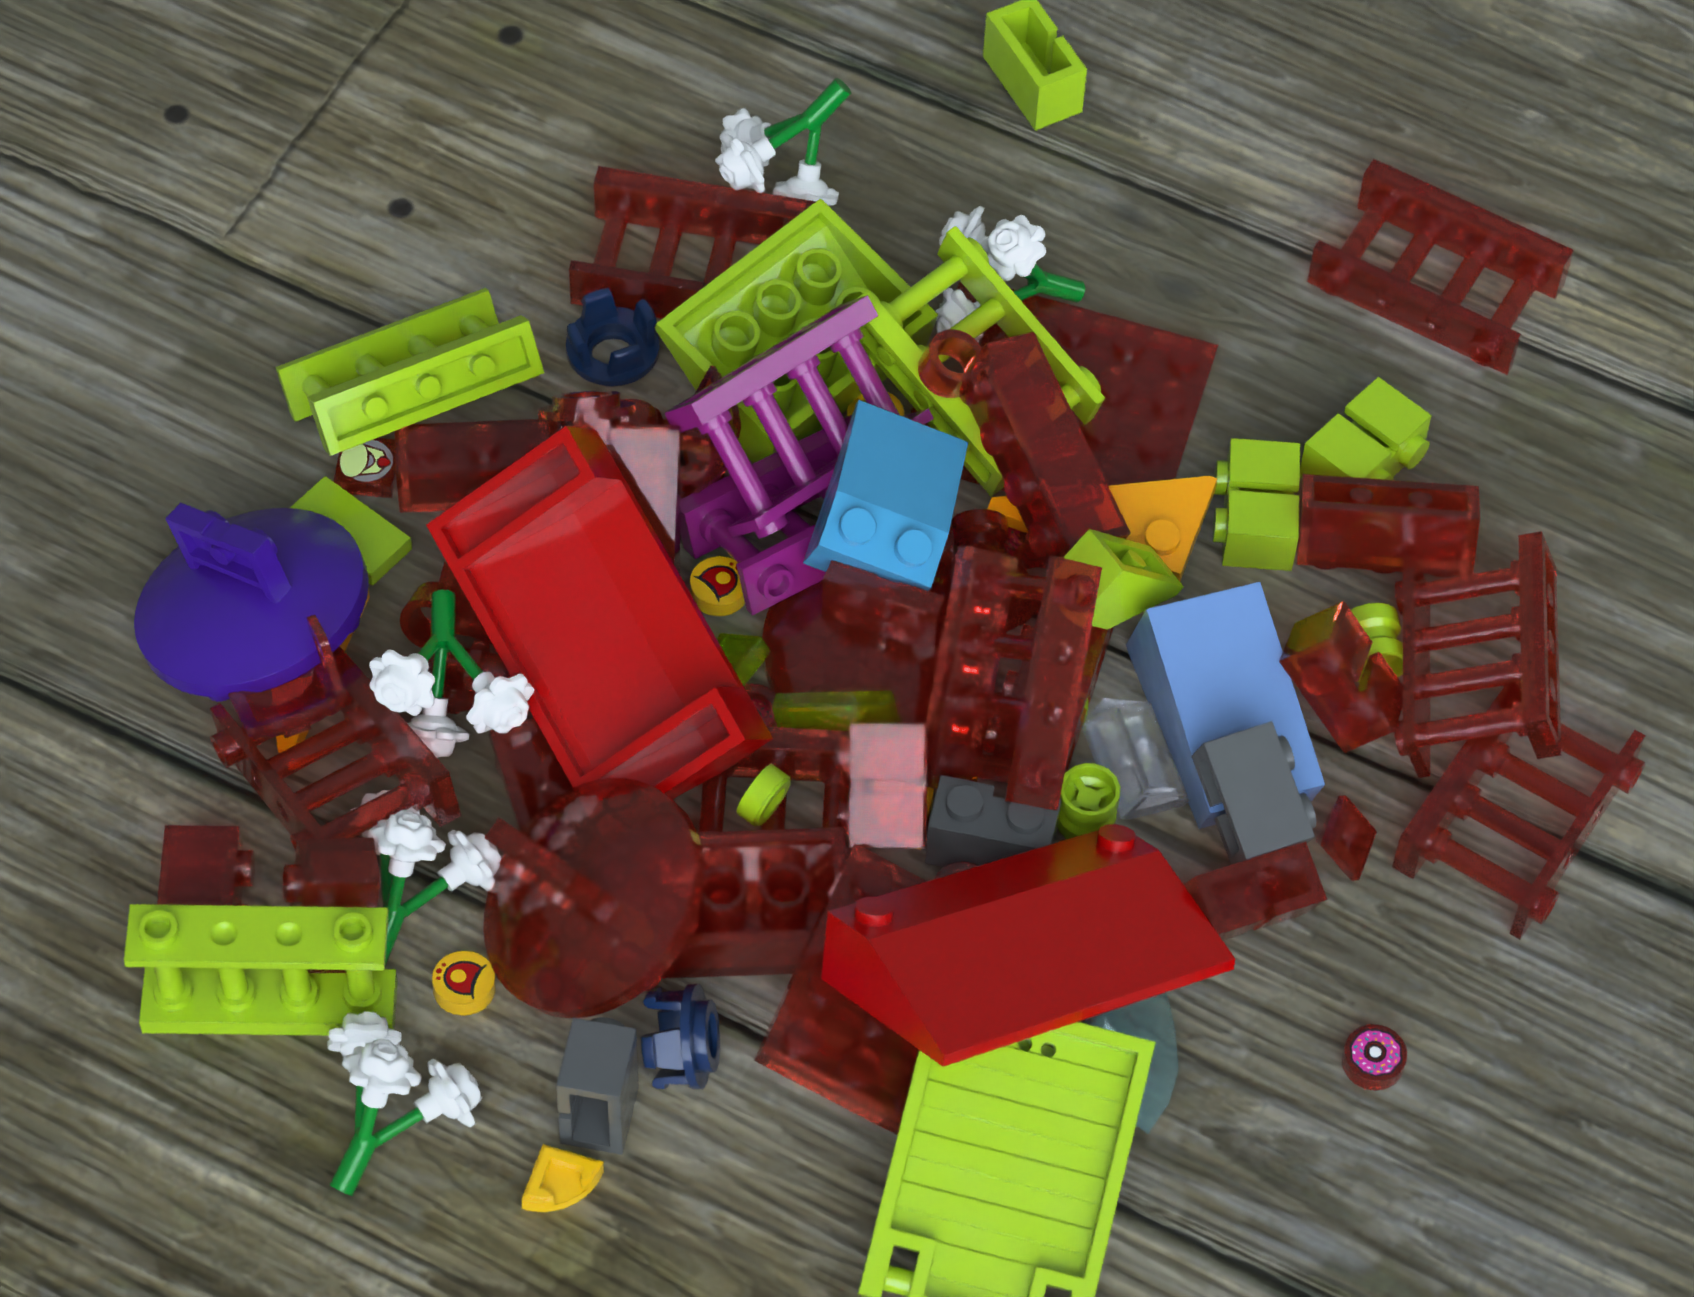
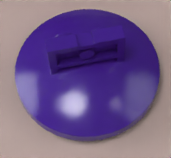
(237, 597)

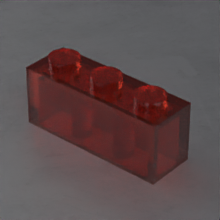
(1380, 521)

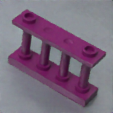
(755, 387)
(778, 570)

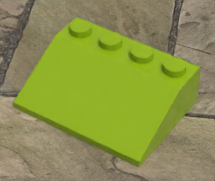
(771, 295)

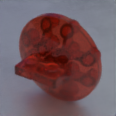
(858, 637)
(593, 897)

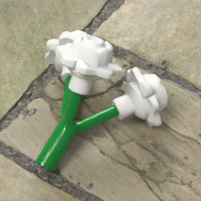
(750, 144)
(1011, 250)
(407, 686)
(411, 838)
(383, 1067)

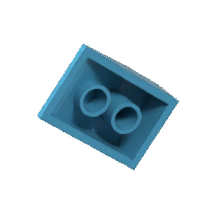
(889, 498)

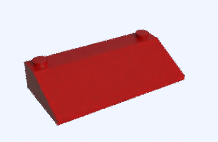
(597, 621)
(1022, 944)

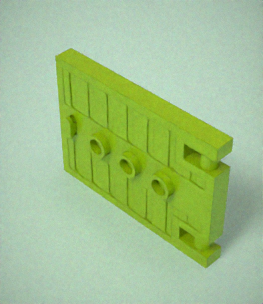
(1010, 1168)

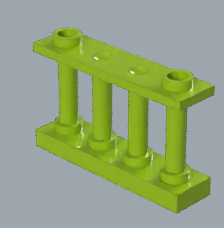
(899, 354)
(409, 371)
(250, 966)

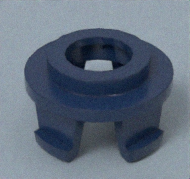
(605, 321)
(686, 1039)

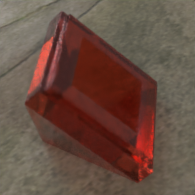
(1347, 837)

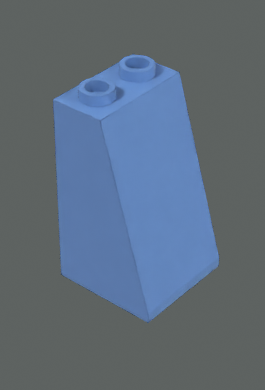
(1215, 672)

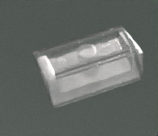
(1132, 746)

